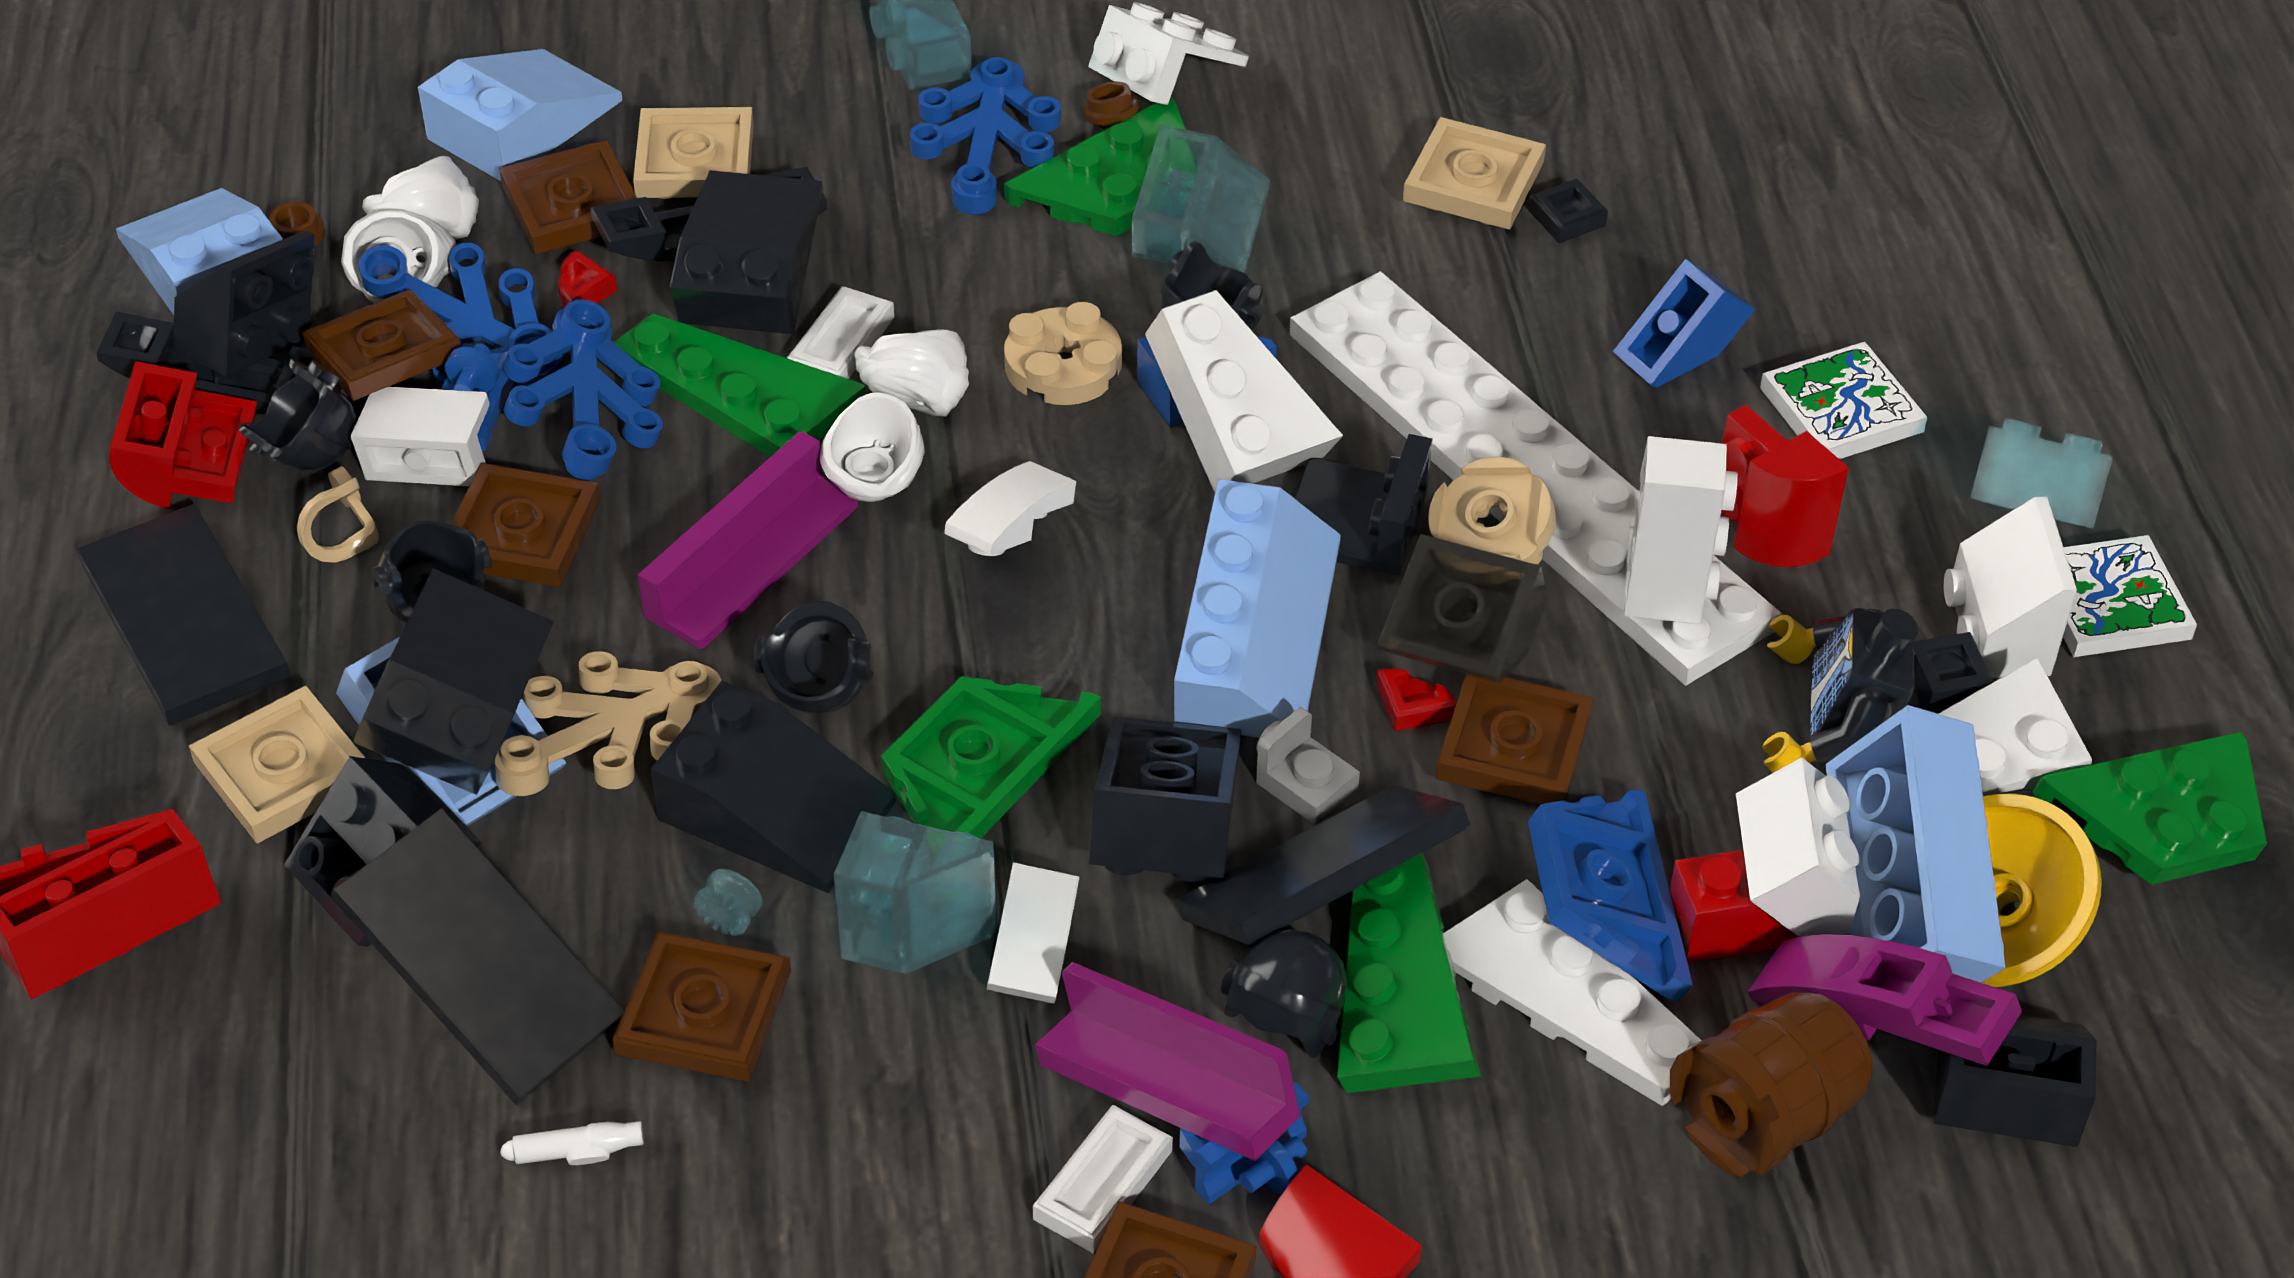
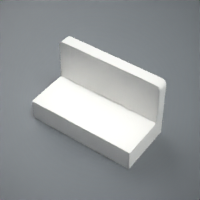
(421, 435)

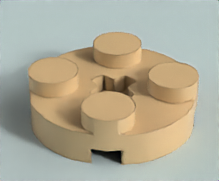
(1039, 336)
(1491, 484)

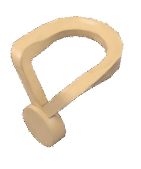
(347, 491)

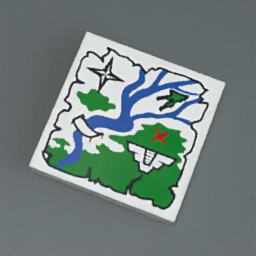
(1844, 400)
(2123, 598)

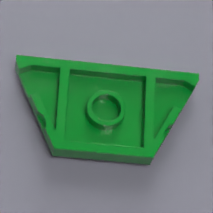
(1100, 176)
(981, 751)
(2168, 807)

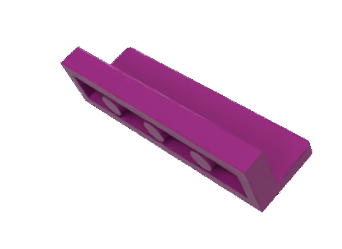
(743, 544)
(1171, 1063)

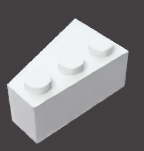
(1235, 395)
(1678, 529)

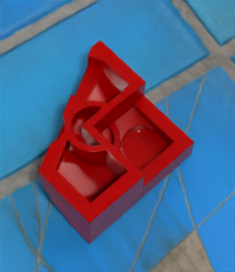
(1330, 1234)

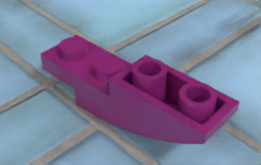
(1893, 991)

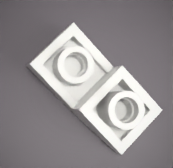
(1006, 507)
(1033, 933)

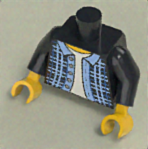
(1856, 679)

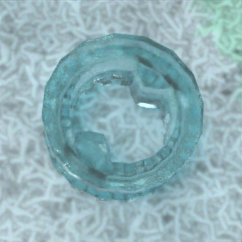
(728, 901)

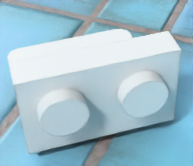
(1149, 50)

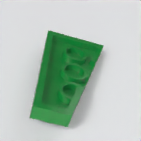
(738, 385)
(1401, 989)

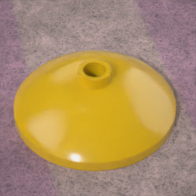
(2053, 874)

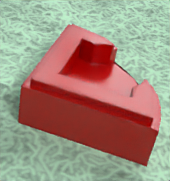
(584, 280)
(1413, 701)

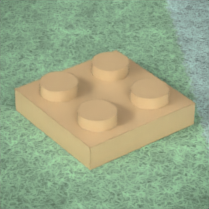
(685, 143)
(1474, 173)
(275, 762)

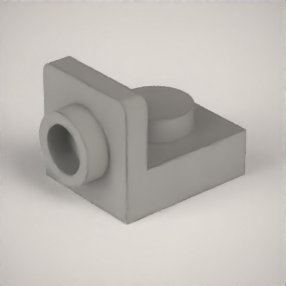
(1302, 769)

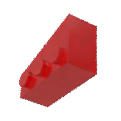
(99, 898)

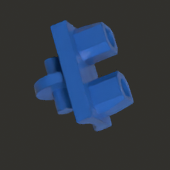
(479, 370)
(1223, 1169)

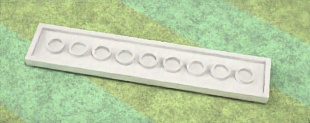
(1444, 391)

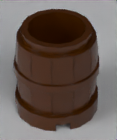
(1771, 1081)

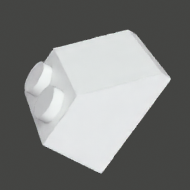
(2013, 589)
(1800, 850)

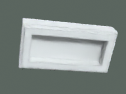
(843, 326)
(1105, 1169)

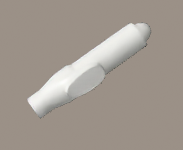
(577, 1145)

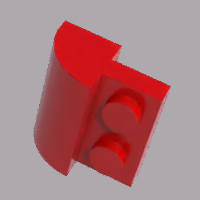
(178, 438)
(1784, 492)

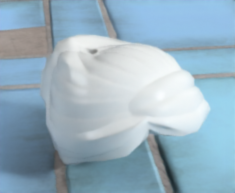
(431, 190)
(407, 232)
(917, 368)
(873, 448)

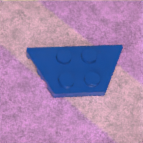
(1611, 887)

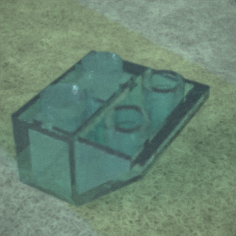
(923, 40)
(1200, 194)
(2023, 466)
(912, 893)

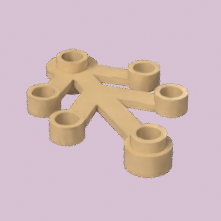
(679, 690)

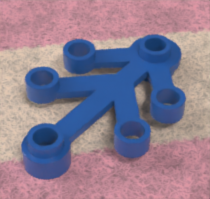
(995, 84)
(470, 320)
(587, 334)

